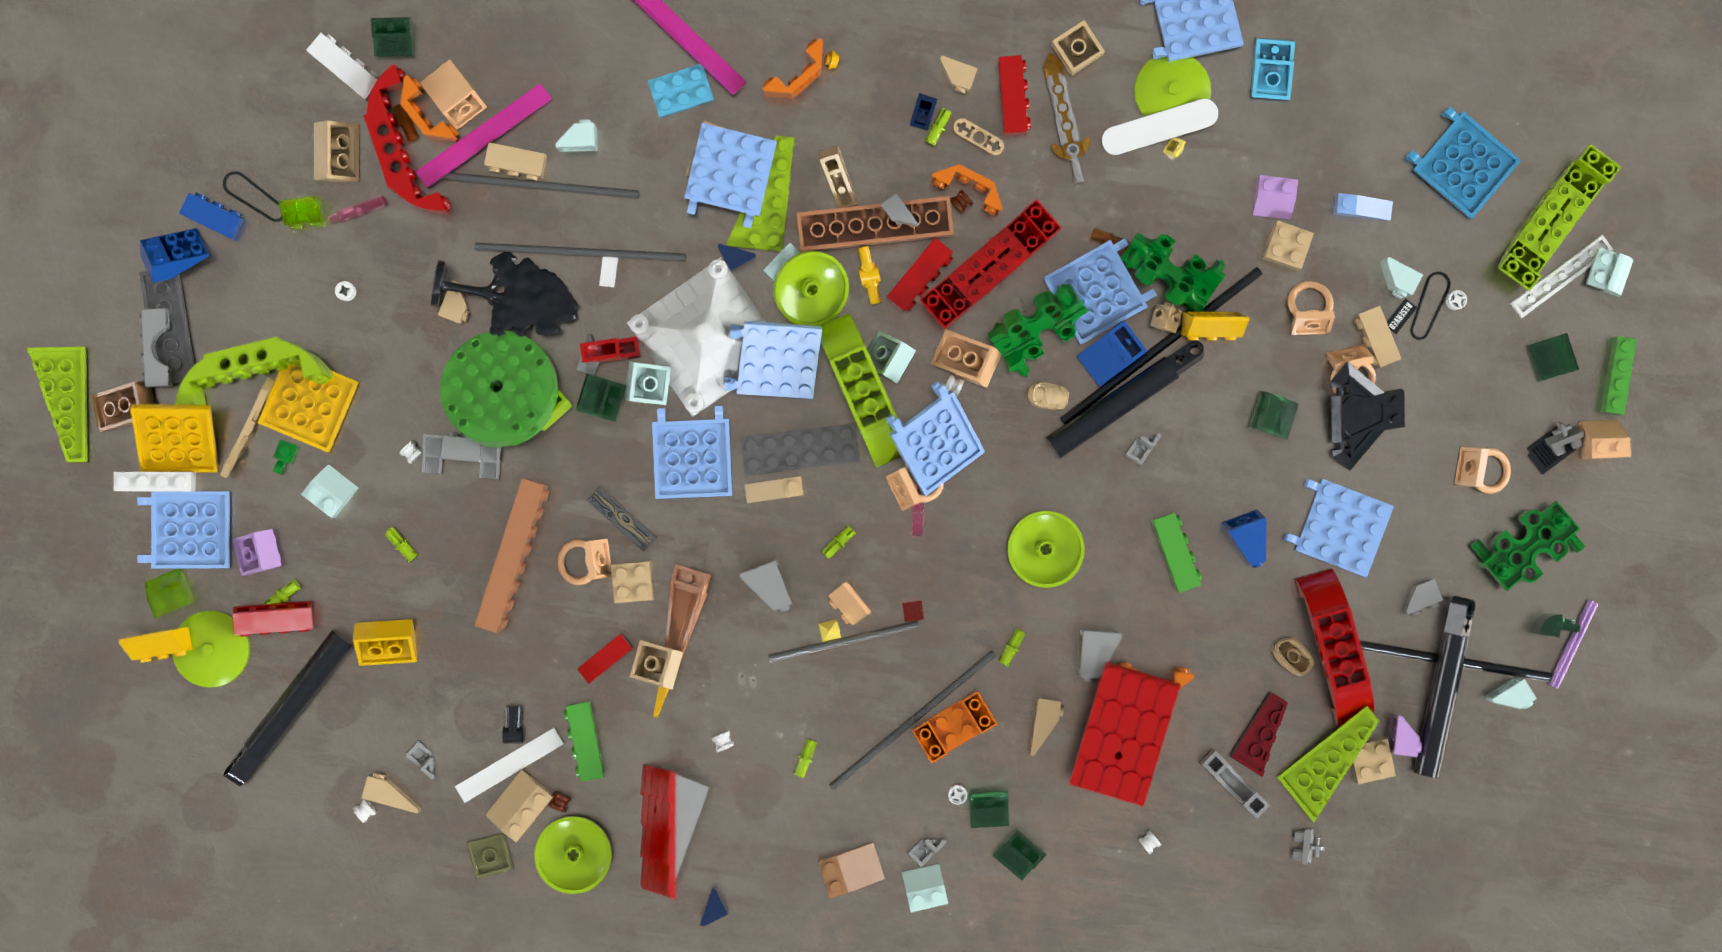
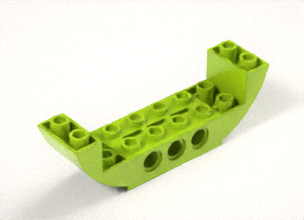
(1556, 215)
(245, 361)
(860, 387)

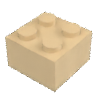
(1077, 48)
(1288, 245)
(632, 582)
(656, 664)
(1373, 762)

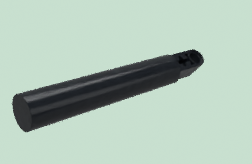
(1123, 399)
(1445, 687)
(288, 707)

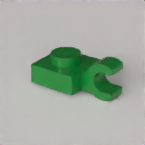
(285, 454)

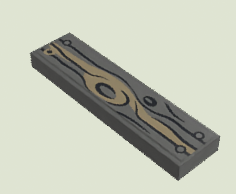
(621, 519)

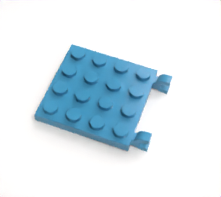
(1465, 163)

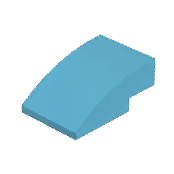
(1273, 68)

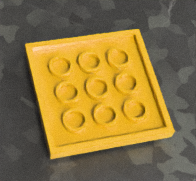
(306, 408)
(174, 438)

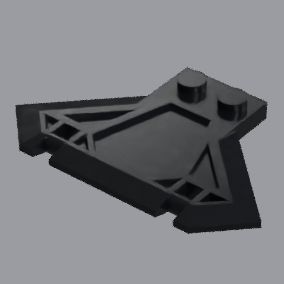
(1361, 414)

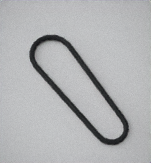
(249, 205)
(1420, 303)

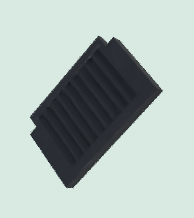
(1543, 456)

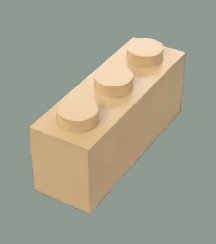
(515, 161)
(1377, 337)

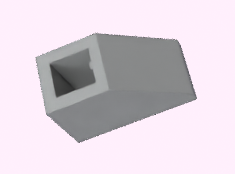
(1421, 596)

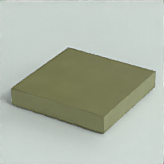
(490, 855)

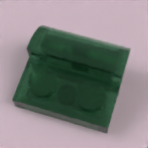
(392, 36)
(1554, 356)
(600, 397)
(1273, 415)
(1552, 623)
(989, 808)
(1019, 854)

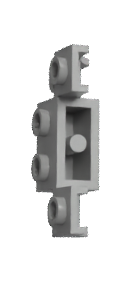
(459, 448)

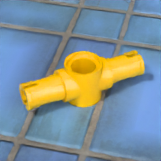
(869, 275)

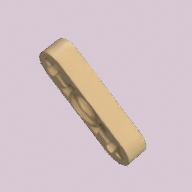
(988, 148)

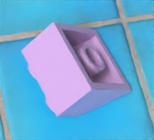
(1275, 197)
(257, 552)
(1402, 737)

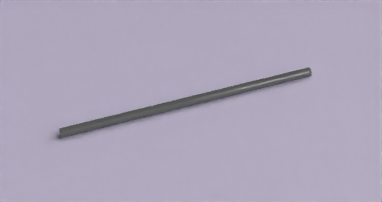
(541, 185)
(580, 251)
(912, 720)

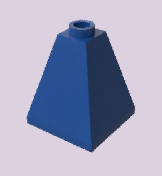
(1249, 535)

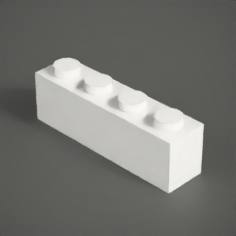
(342, 65)
(155, 481)

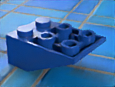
(172, 253)
(1112, 353)

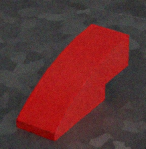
(610, 350)
(605, 658)

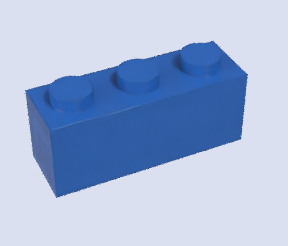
(212, 215)

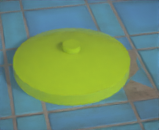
(1170, 84)
(811, 288)
(1046, 549)
(216, 652)
(573, 854)

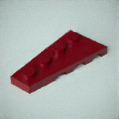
(1260, 735)

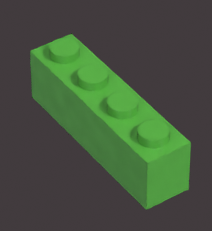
(1618, 375)
(1176, 552)
(585, 741)

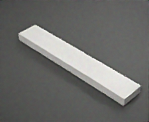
(1559, 277)
(509, 765)

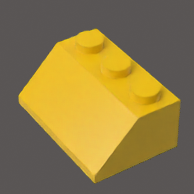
(1213, 325)
(385, 642)
(157, 644)

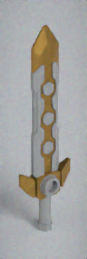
(1065, 119)

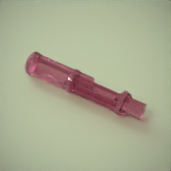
(358, 209)
(918, 516)

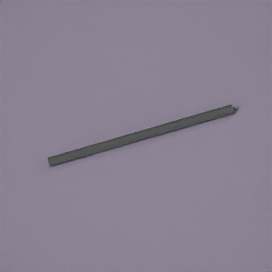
(843, 641)

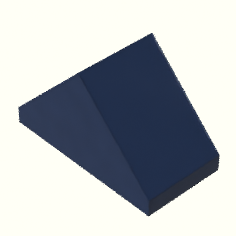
(923, 111)
(735, 257)
(715, 908)

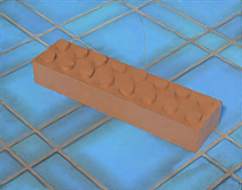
(872, 226)
(511, 555)

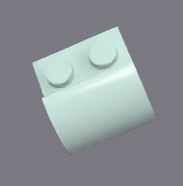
(1609, 271)

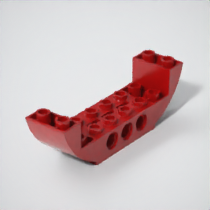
(379, 118)
(991, 264)
(1337, 644)

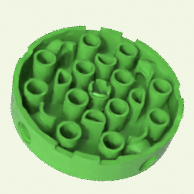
(472, 383)

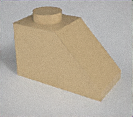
(958, 74)
(454, 307)

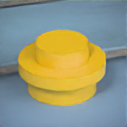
(831, 60)

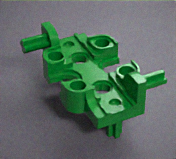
(1200, 281)
(1017, 347)
(1500, 562)

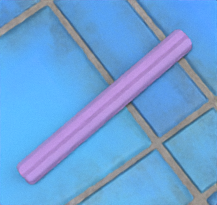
(1573, 644)

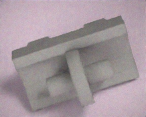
(1565, 435)
(1305, 854)

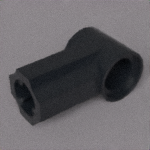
(513, 729)

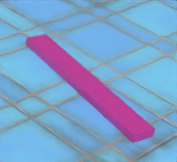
(693, 44)
(482, 135)

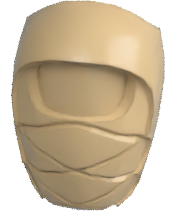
(1048, 396)
(1293, 656)

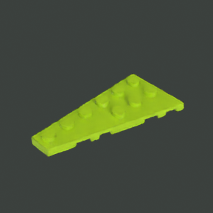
(769, 228)
(64, 388)
(1323, 768)

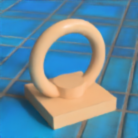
(1311, 321)
(1356, 356)
(1472, 468)
(906, 490)
(596, 559)

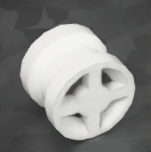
(347, 294)
(1459, 298)
(954, 385)
(411, 452)
(722, 741)
(959, 797)
(364, 810)
(1149, 841)

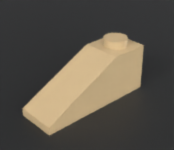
(838, 177)
(774, 489)
(1045, 719)
(386, 792)

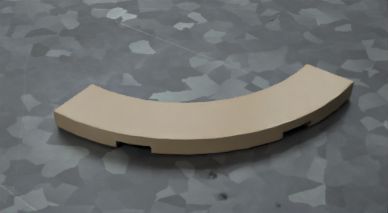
(248, 427)

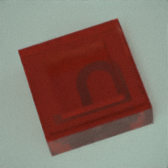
(913, 611)

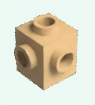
(1166, 317)

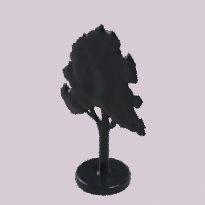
(528, 297)

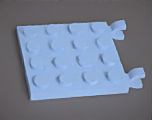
(1195, 27)
(730, 171)
(1104, 288)
(776, 359)
(936, 441)
(692, 457)
(1342, 527)
(188, 529)

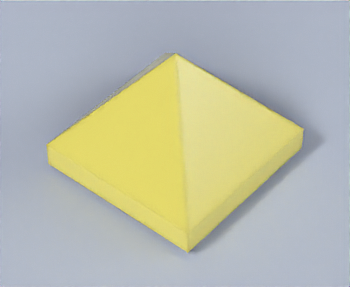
(1174, 147)
(829, 630)

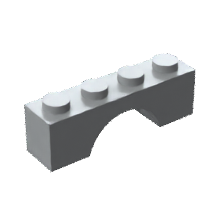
(153, 324)
(1234, 783)

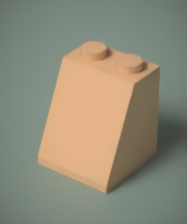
(453, 94)
(1604, 439)

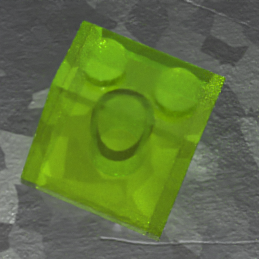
(302, 212)
(168, 593)

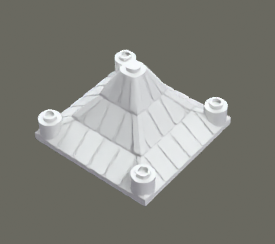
(693, 334)

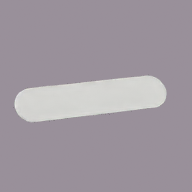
(1160, 126)

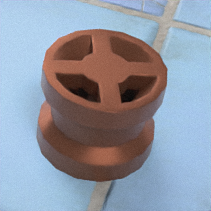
(961, 201)
(559, 801)

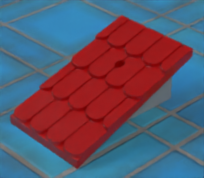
(1124, 734)
(668, 820)

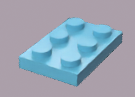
(680, 90)

